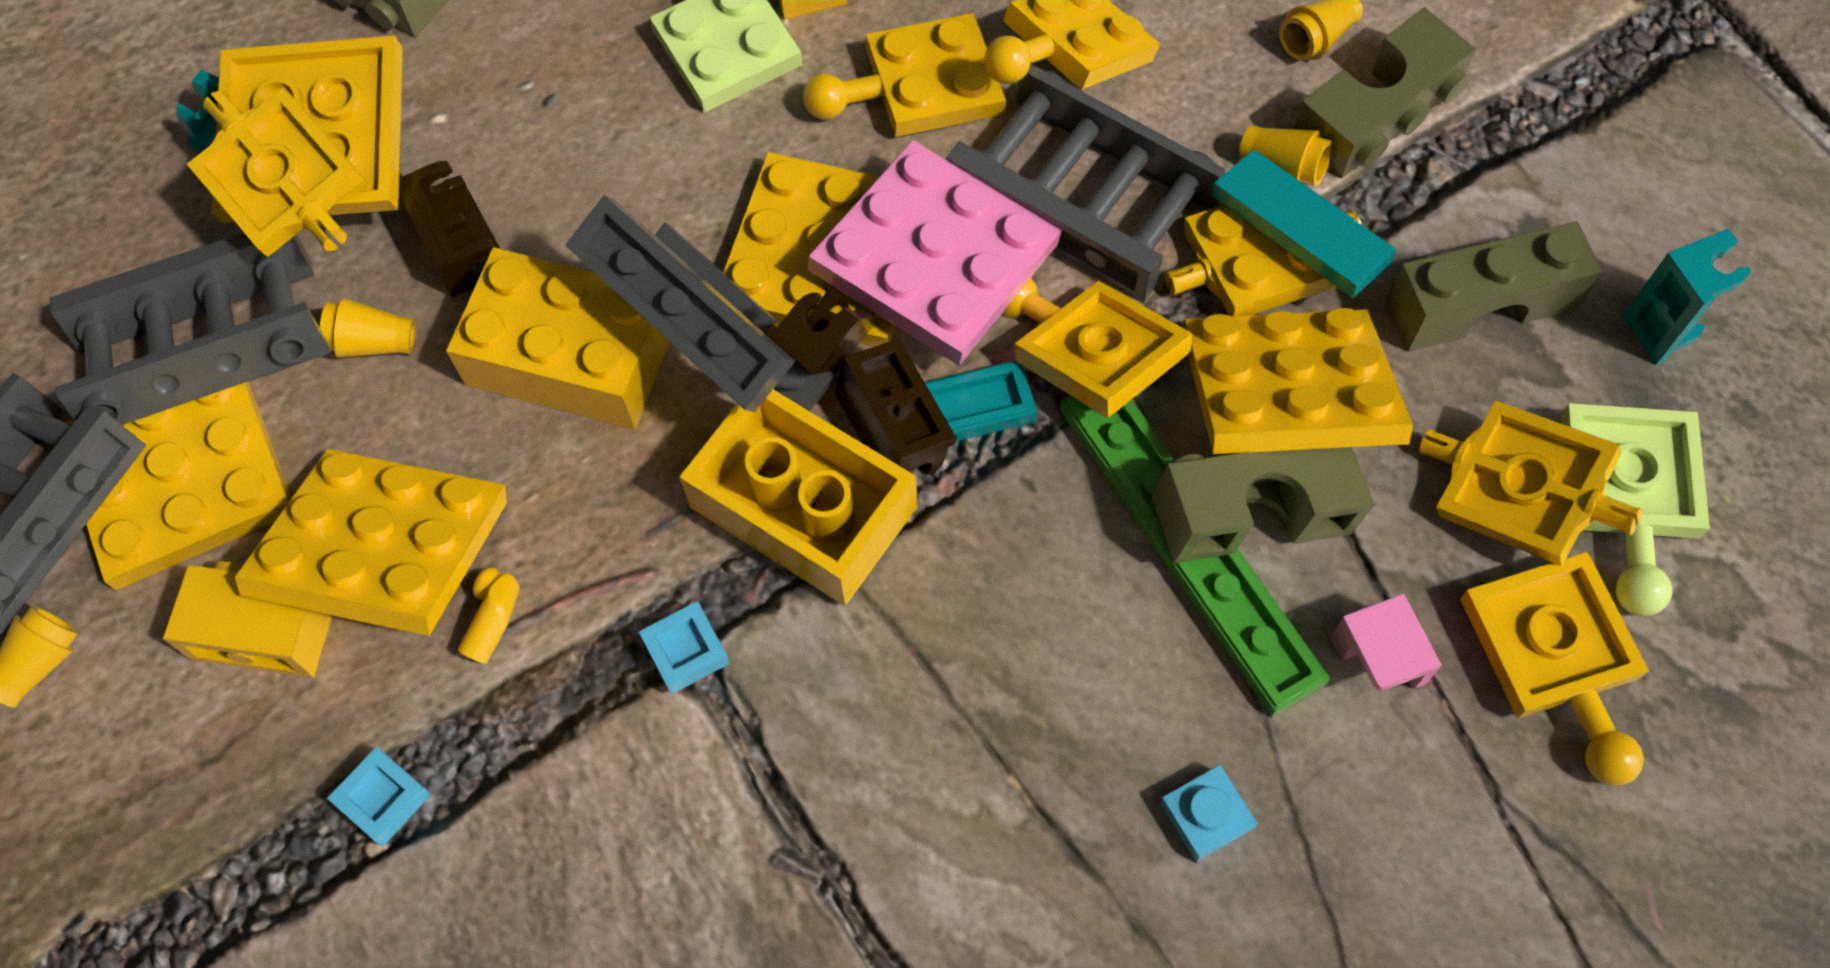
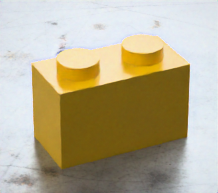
(234, 630)

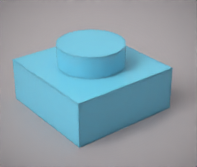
(684, 647)
(379, 796)
(1208, 813)

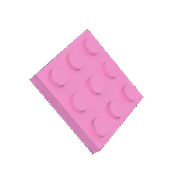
(934, 251)

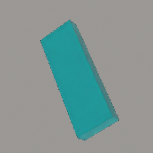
(1303, 223)

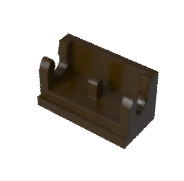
(448, 224)
(823, 337)
(893, 407)

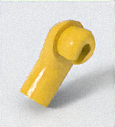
(492, 618)

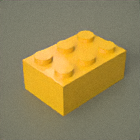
(556, 340)
(801, 493)

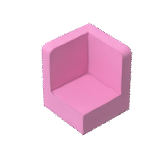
(1388, 644)

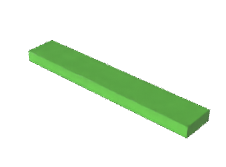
(1220, 587)

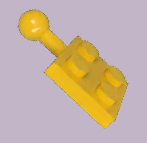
(1078, 37)
(924, 73)
(1097, 345)
(1562, 642)

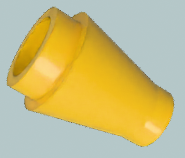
(1317, 26)
(1294, 150)
(364, 330)
(32, 651)

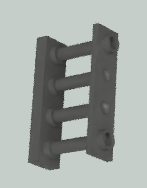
(1085, 239)
(175, 290)
(694, 307)
(60, 494)

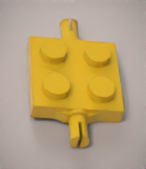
(274, 171)
(1242, 265)
(1529, 482)

